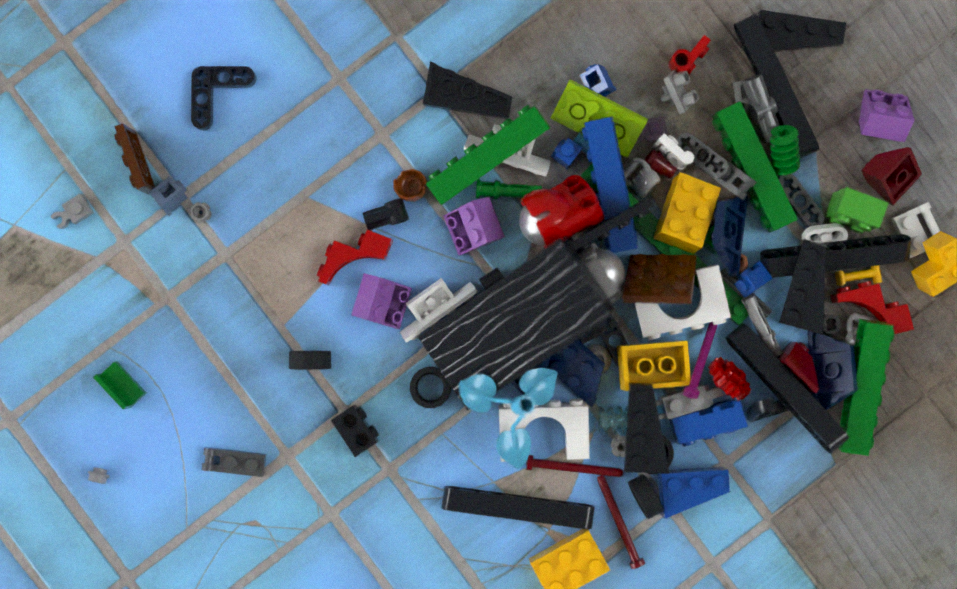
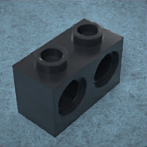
(350, 433)

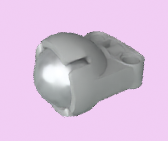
(606, 269)

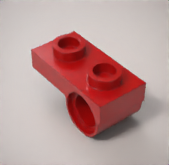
(689, 57)

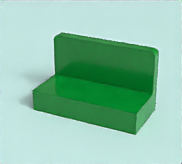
(120, 385)

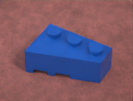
(720, 418)
(691, 487)

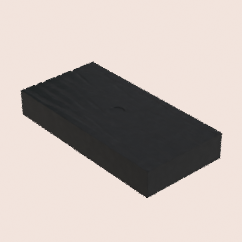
(520, 319)

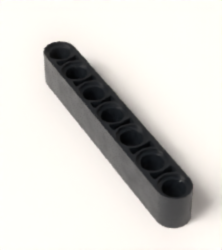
(765, 62)
(843, 254)
(787, 388)
(518, 507)

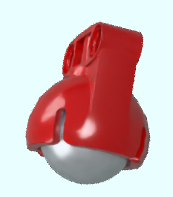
(559, 211)

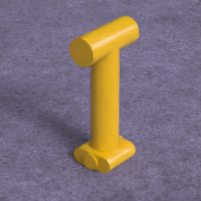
(874, 273)

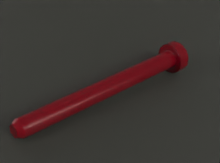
(572, 467)
(636, 561)

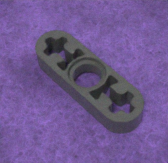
(711, 169)
(804, 217)

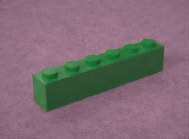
(487, 155)
(750, 158)
(861, 407)

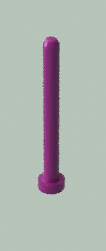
(691, 390)

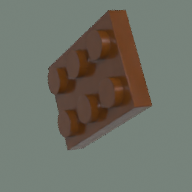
(134, 158)

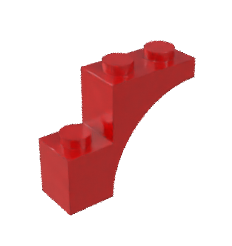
(338, 254)
(871, 298)

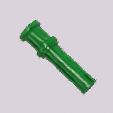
(497, 189)

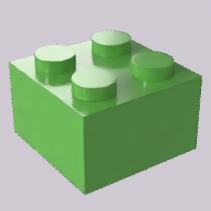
(856, 210)

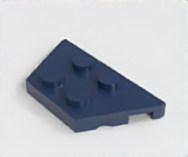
(729, 232)
(833, 368)
(578, 370)

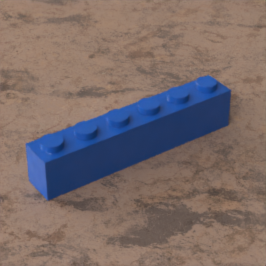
(610, 180)

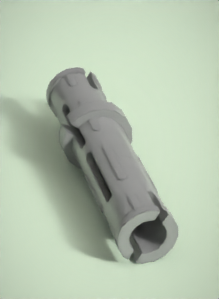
(760, 322)

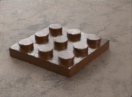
(660, 279)

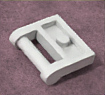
(669, 148)
(909, 224)

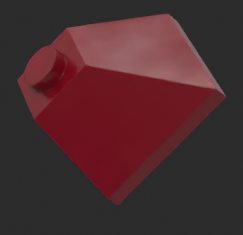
(892, 173)
(800, 364)

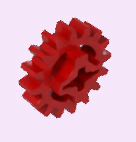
(729, 378)

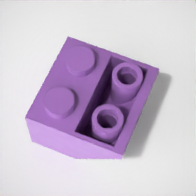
(885, 115)
(474, 225)
(381, 301)

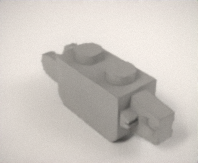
(677, 404)

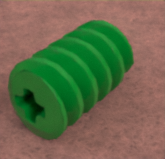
(785, 149)

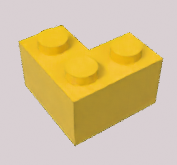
(941, 268)

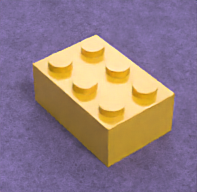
(687, 213)
(654, 363)
(570, 562)

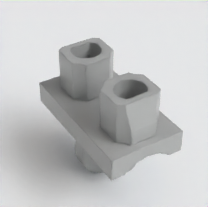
(676, 93)

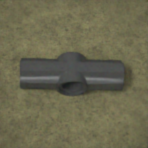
(761, 106)

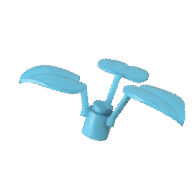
(538, 387)

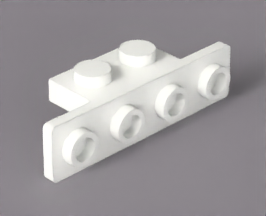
(521, 159)
(434, 304)

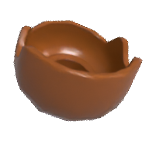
(410, 185)

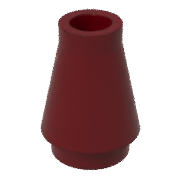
(660, 164)

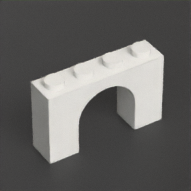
(711, 308)
(572, 416)

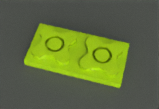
(584, 105)

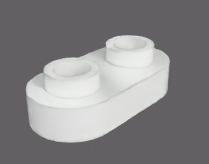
(824, 232)

